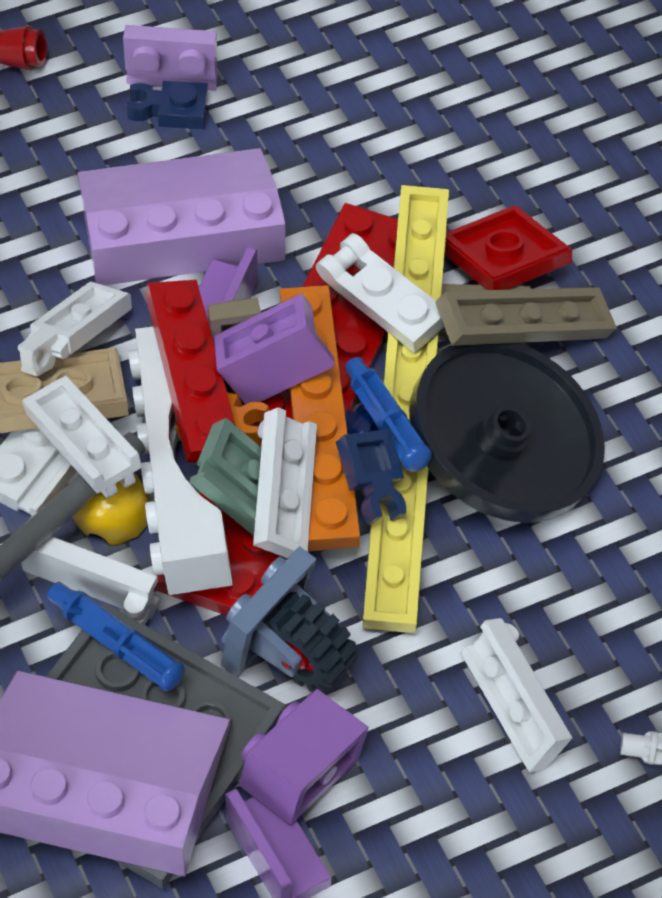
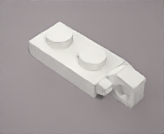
(71, 325)

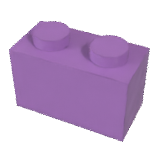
(302, 755)

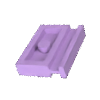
(170, 55)

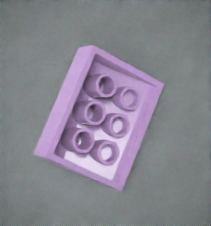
(181, 215)
(105, 771)

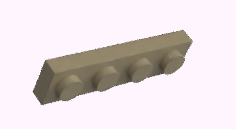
(525, 315)

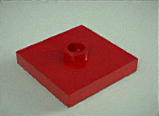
(505, 249)

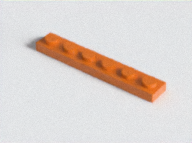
(321, 401)

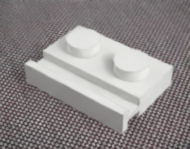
(31, 471)

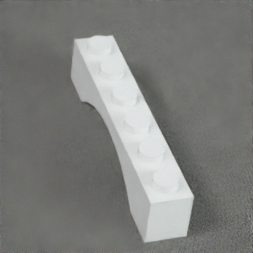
(190, 528)

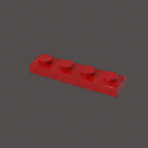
(188, 361)

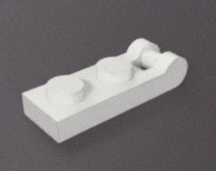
(382, 293)

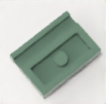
(230, 472)

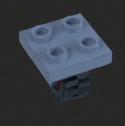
(288, 628)

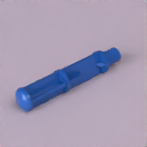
(388, 415)
(117, 636)

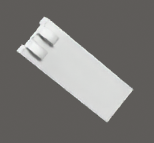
(83, 436)
(284, 483)
(95, 576)
(516, 695)

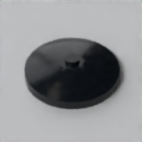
(508, 431)

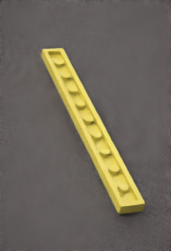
(397, 544)

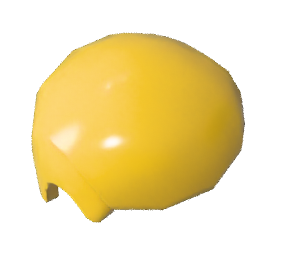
(117, 517)

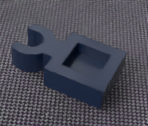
(174, 105)
(373, 465)

